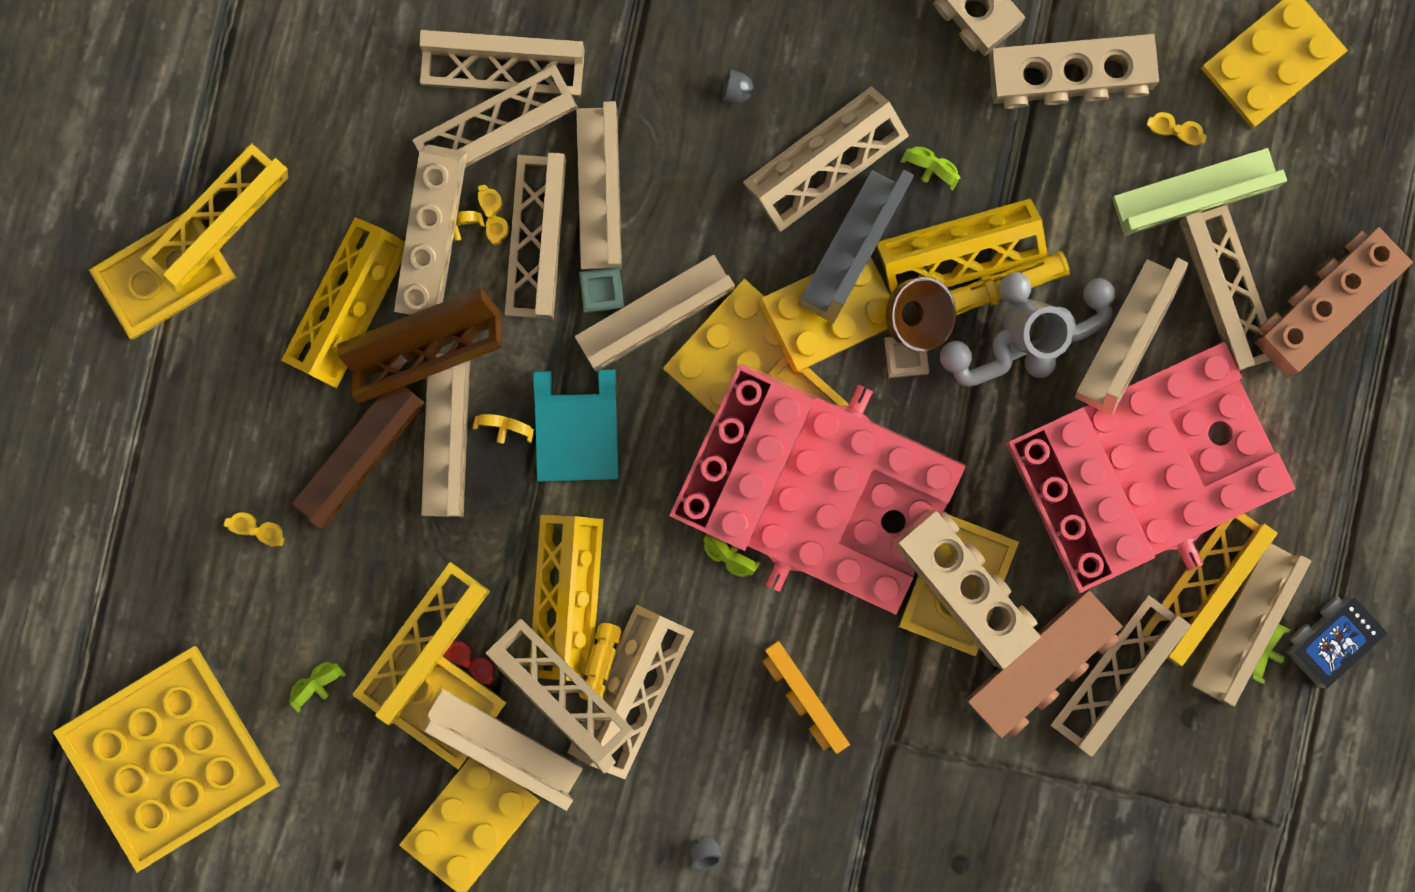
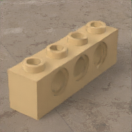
(986, 31)
(1133, 53)
(430, 229)
(918, 546)

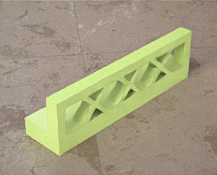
(1197, 191)

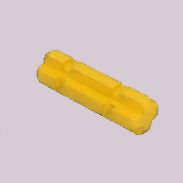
(601, 658)

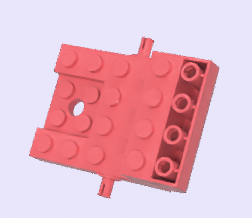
(1149, 473)
(813, 486)

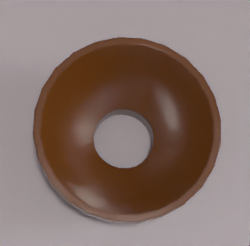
(935, 314)

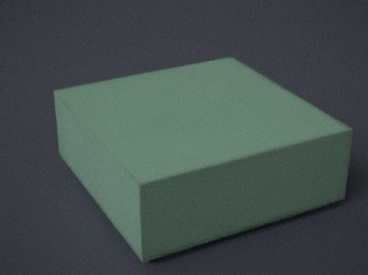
(601, 290)

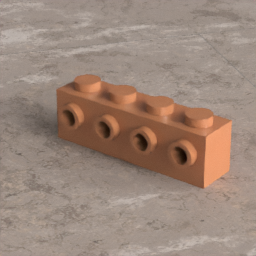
(1333, 301)
(1058, 655)

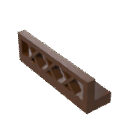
(422, 337)
(358, 455)

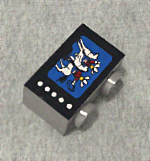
(1335, 641)

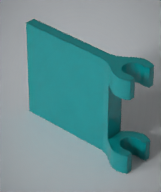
(576, 431)

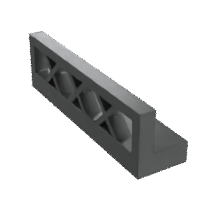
(854, 244)

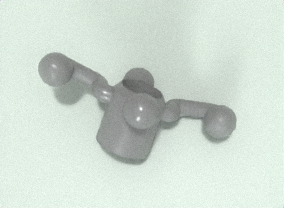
(1014, 341)

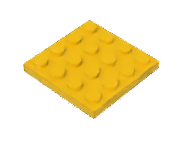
(166, 758)

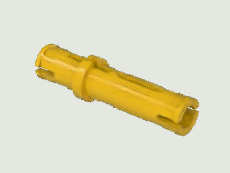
(987, 288)

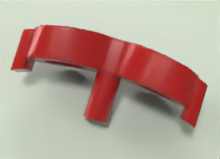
(480, 669)

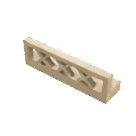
(501, 48)
(508, 132)
(823, 151)
(599, 187)
(550, 236)
(1218, 290)
(655, 313)
(1130, 335)
(445, 442)
(1250, 625)
(636, 655)
(1134, 683)
(549, 706)
(501, 747)

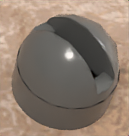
(736, 87)
(704, 854)

